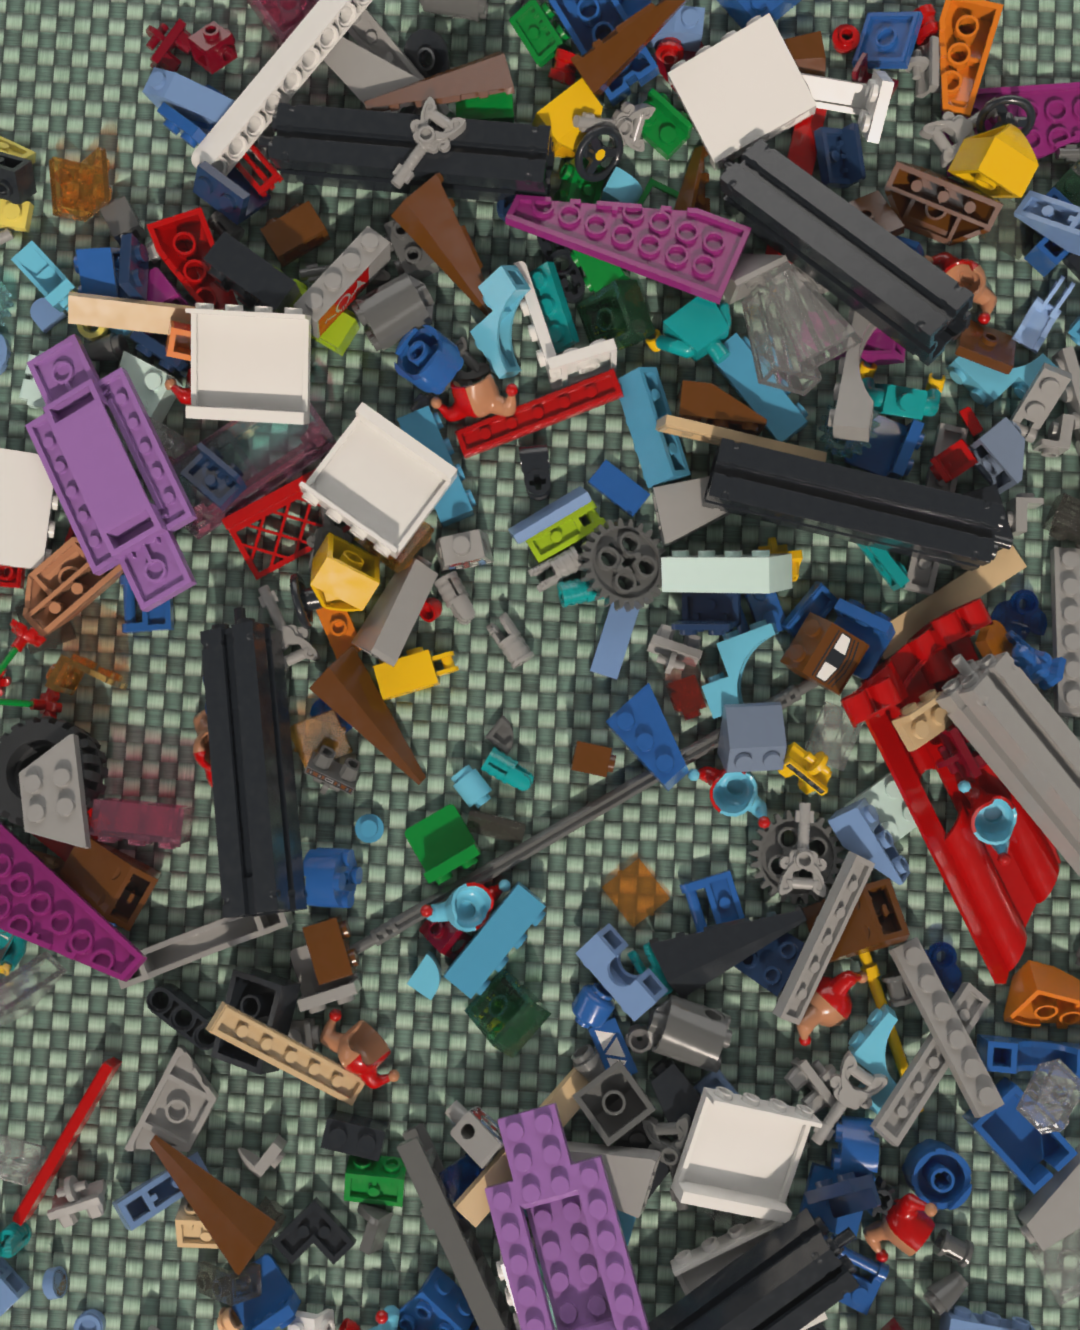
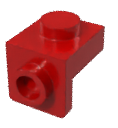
(953, 461)

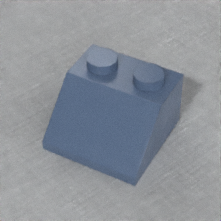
(1000, 454)
(752, 737)

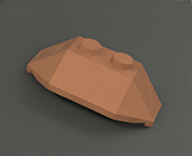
(63, 588)

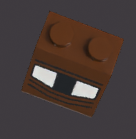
(824, 653)

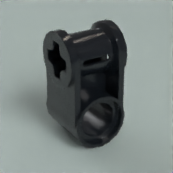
(536, 467)

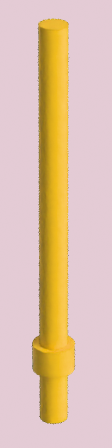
(879, 998)

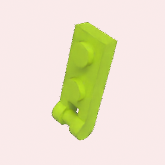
(564, 533)

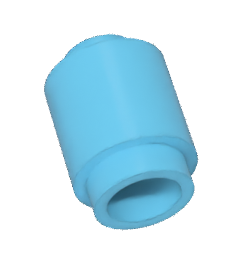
(471, 786)

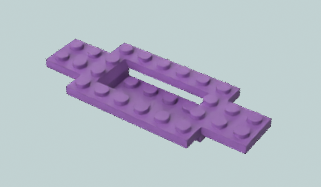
(98, 479)
(572, 1230)

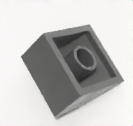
(614, 1102)

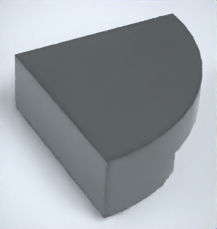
(502, 735)

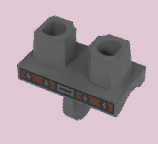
(331, 773)

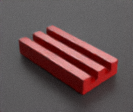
(268, 183)

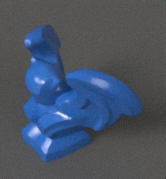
(1036, 664)

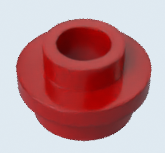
(840, 44)
(670, 50)

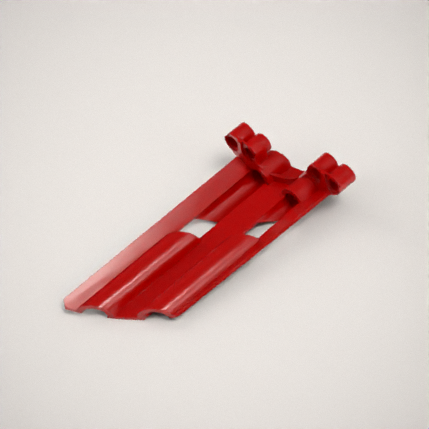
(989, 896)

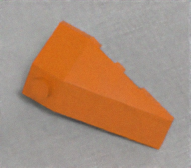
(964, 45)
(1043, 995)

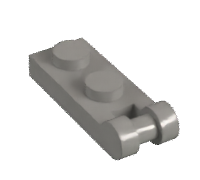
(1040, 399)

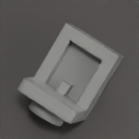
(1017, 511)

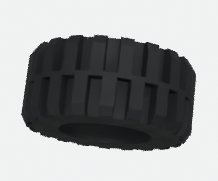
(29, 743)

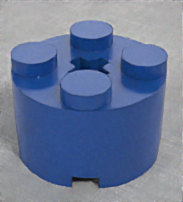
(428, 359)
(331, 877)
(856, 1147)
(928, 1159)

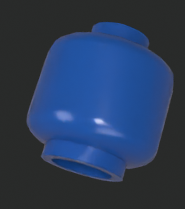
(592, 1006)

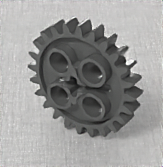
(605, 578)
(770, 847)

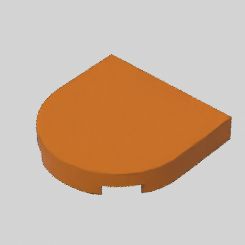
(993, 640)

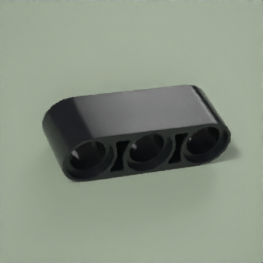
(172, 1014)

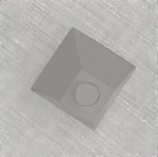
(749, 273)

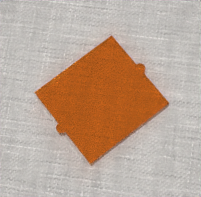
(319, 731)
(635, 892)

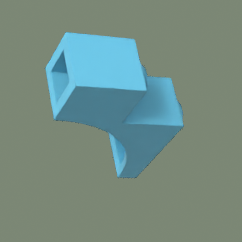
(45, 275)
(493, 335)
(988, 384)
(735, 653)
(870, 1048)

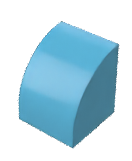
(622, 188)
(427, 976)

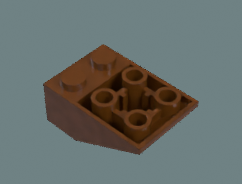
(713, 406)
(110, 881)
(873, 923)

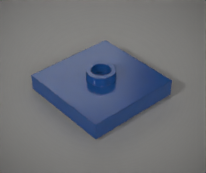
(889, 39)
(836, 1225)

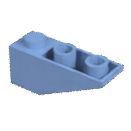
(862, 833)
(964, 1319)

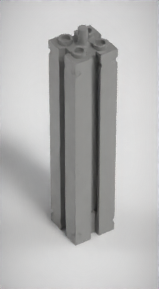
(1021, 743)

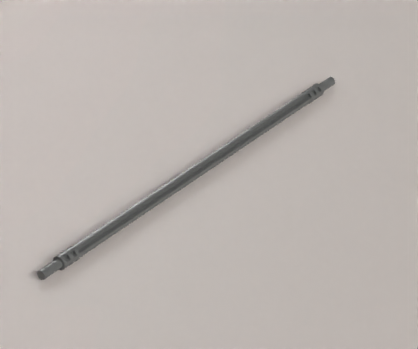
(560, 829)

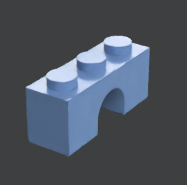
(632, 992)

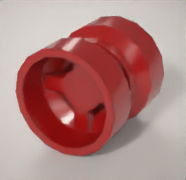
(929, 25)
(563, 69)

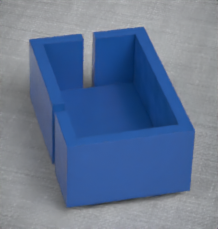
(1019, 1142)

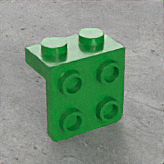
(443, 844)

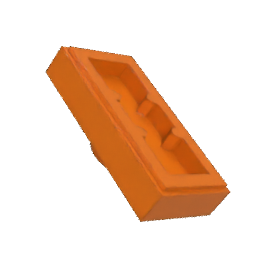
(339, 629)

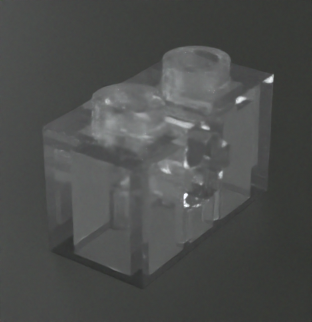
(1050, 1097)

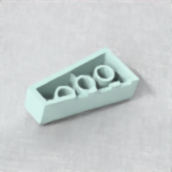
(151, 389)
(726, 573)

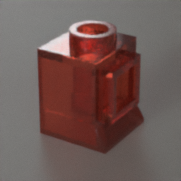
(686, 697)

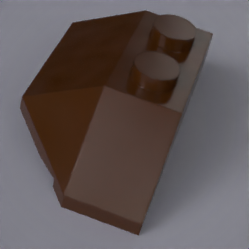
(939, 205)

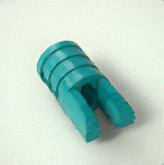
(575, 592)
(507, 770)
(655, 967)
(14, 1239)

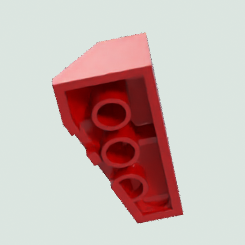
(182, 245)

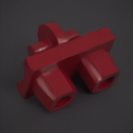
(177, 37)
(957, 755)

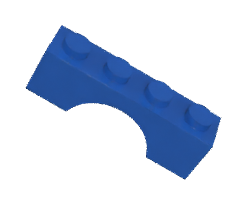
(1023, 1054)

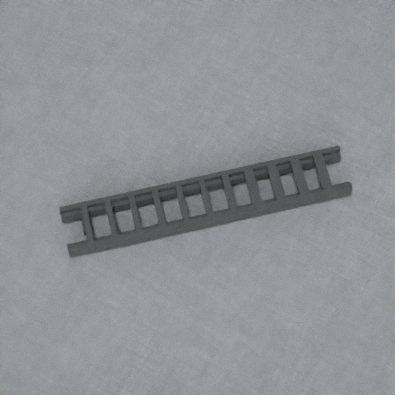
(454, 1233)

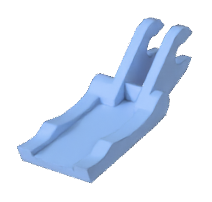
(1041, 318)

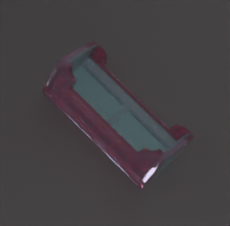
(265, 455)

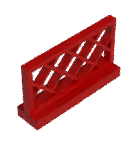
(259, 511)

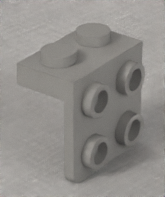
(317, 996)

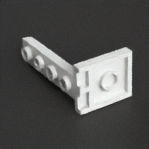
(866, 100)
(573, 363)

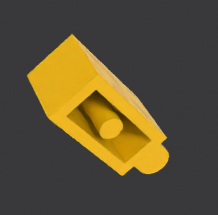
(412, 672)

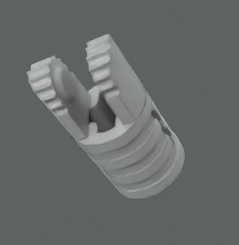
(561, 565)
(456, 597)
(512, 646)

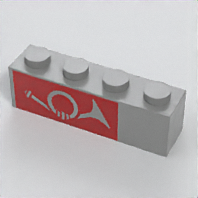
(344, 280)

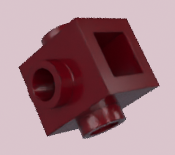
(213, 47)

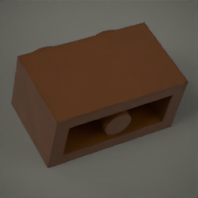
(295, 233)
(593, 759)
(331, 949)

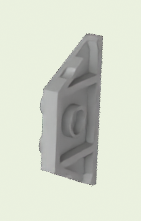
(56, 795)
(177, 1106)

